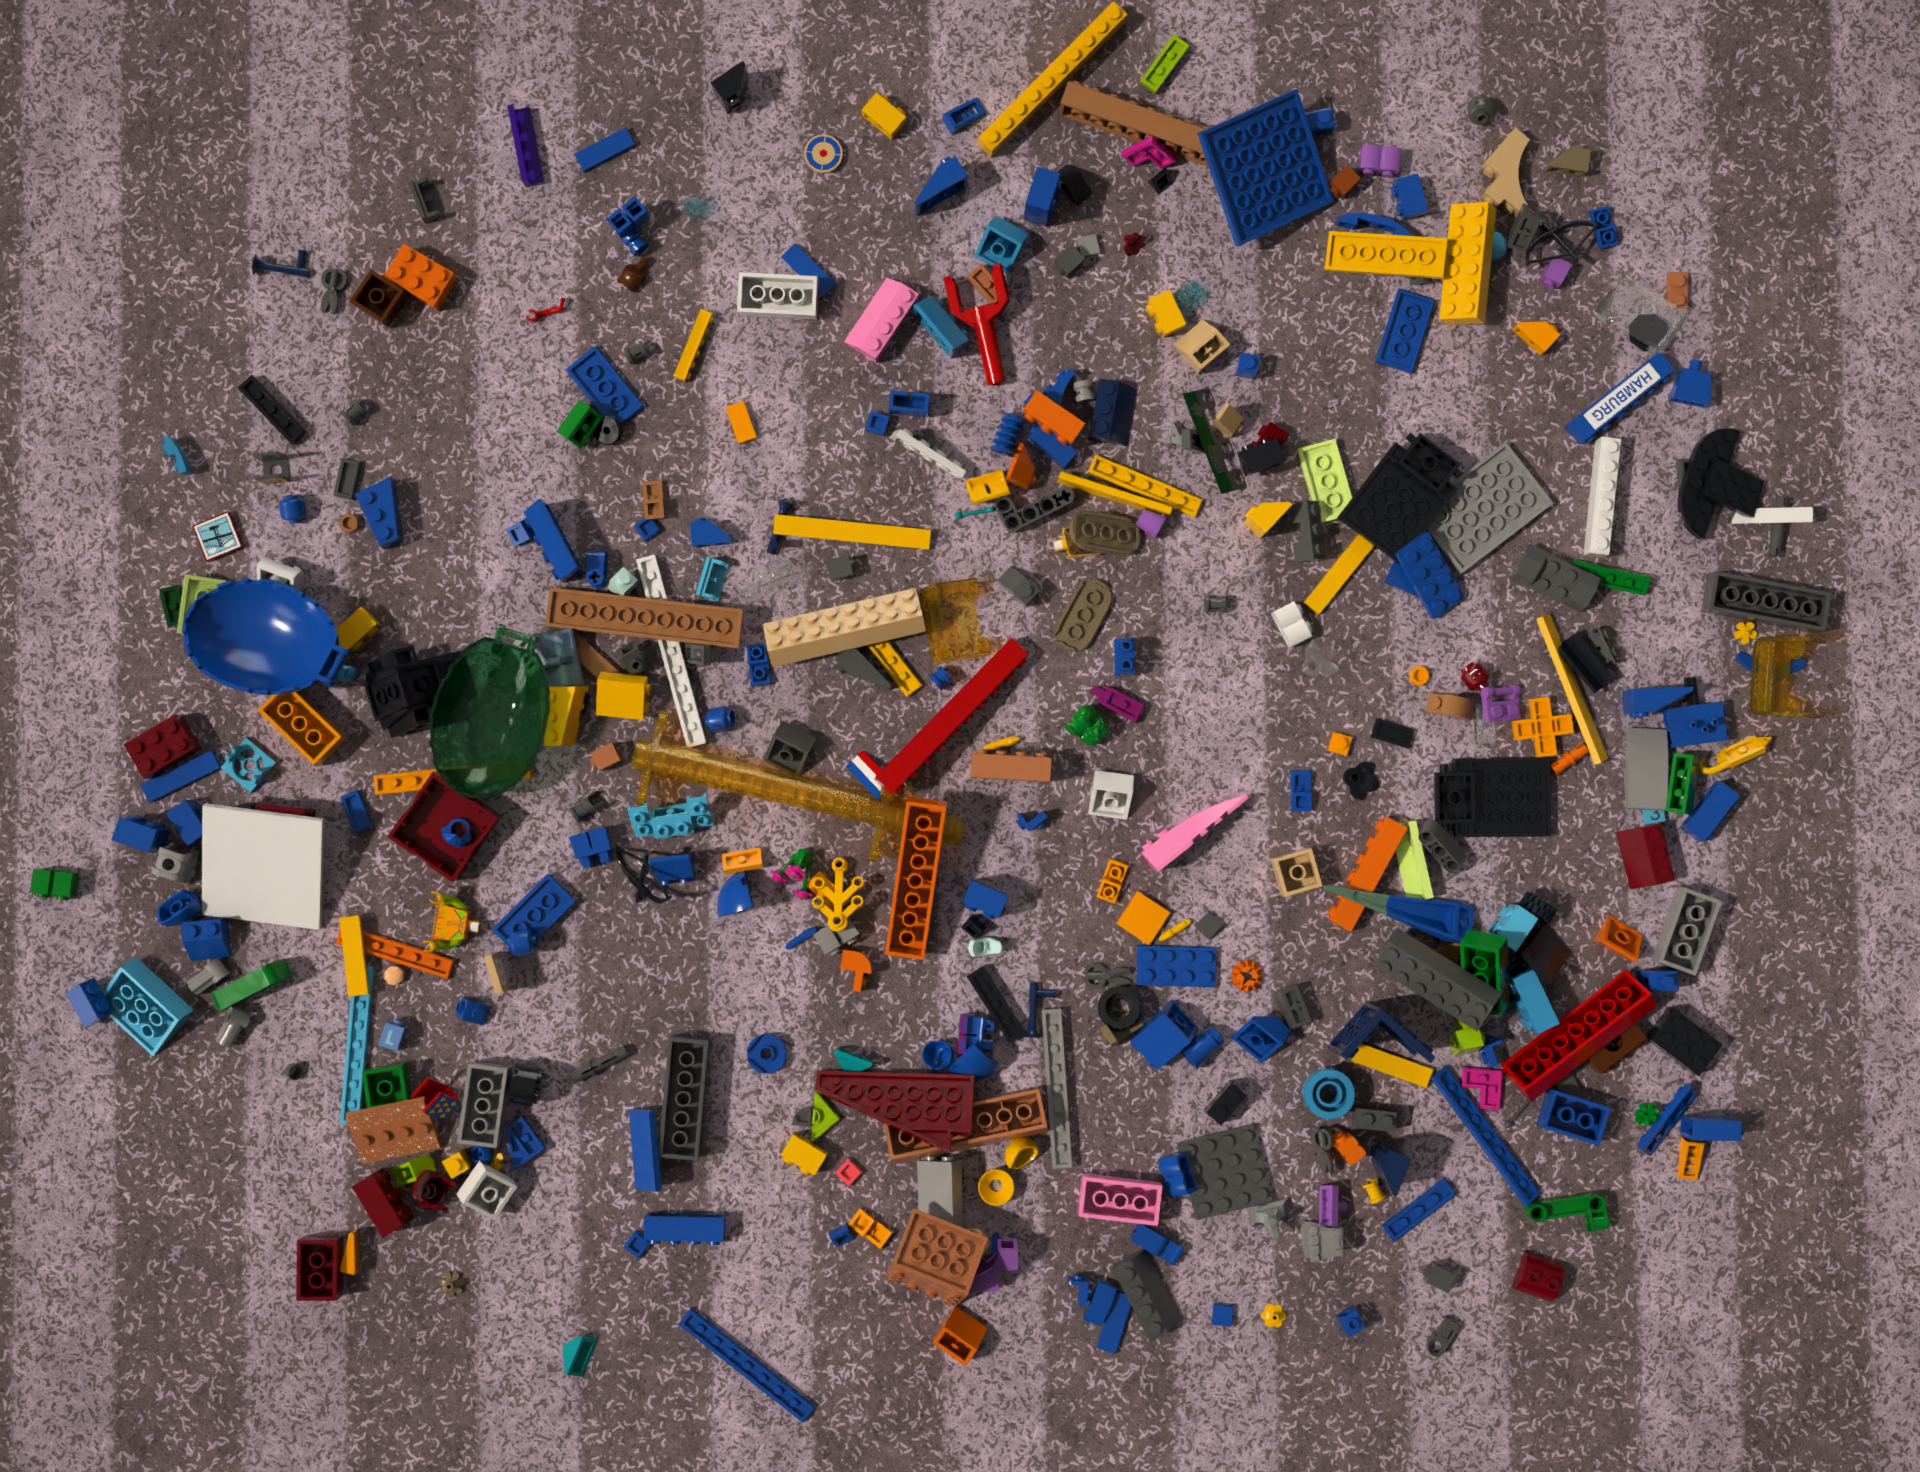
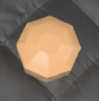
(394, 975)

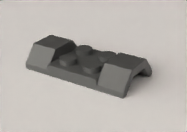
(1556, 578)

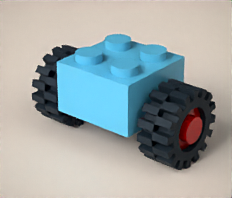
(1517, 922)

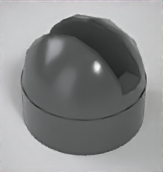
(294, 1071)

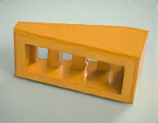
(1683, 1156)
(351, 1257)

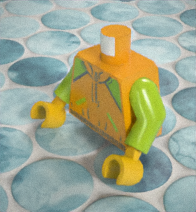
(450, 923)

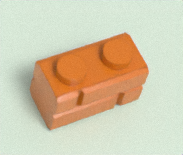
(1348, 1147)

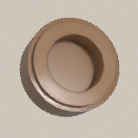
(349, 523)

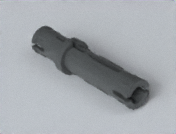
(1777, 530)
(599, 1064)

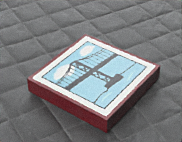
(218, 536)

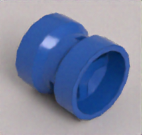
(635, 242)

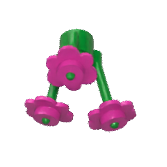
(801, 860)

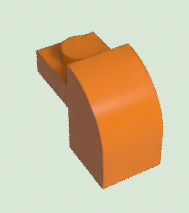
(859, 962)

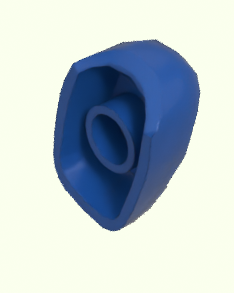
(178, 908)

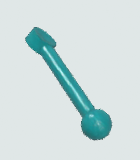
(958, 515)

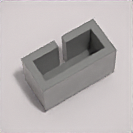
(831, 941)

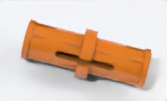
(1569, 759)

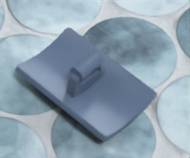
(562, 658)

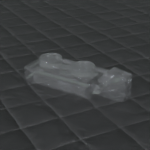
(1483, 733)

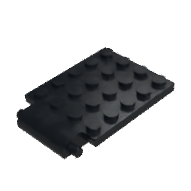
(1402, 495)
(1494, 797)

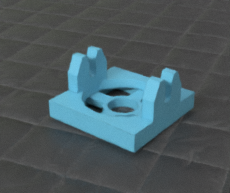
(261, 773)

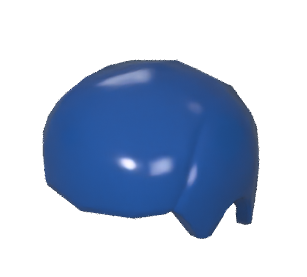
(938, 1055)

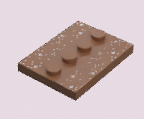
(393, 1130)

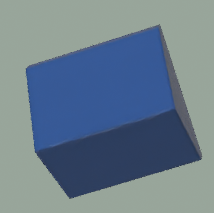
(841, 1235)

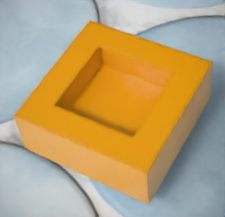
(1339, 744)

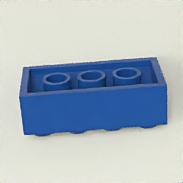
(552, 540)

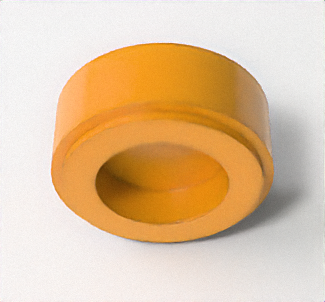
(1419, 675)

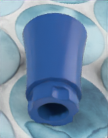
(1202, 1047)

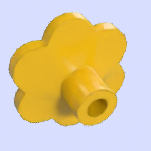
(1270, 1312)

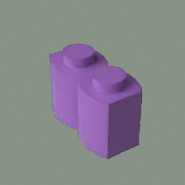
(1379, 160)

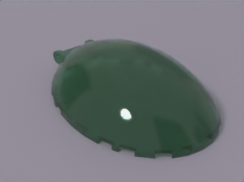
(490, 715)

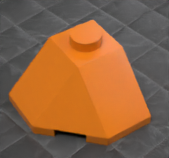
(1021, 469)

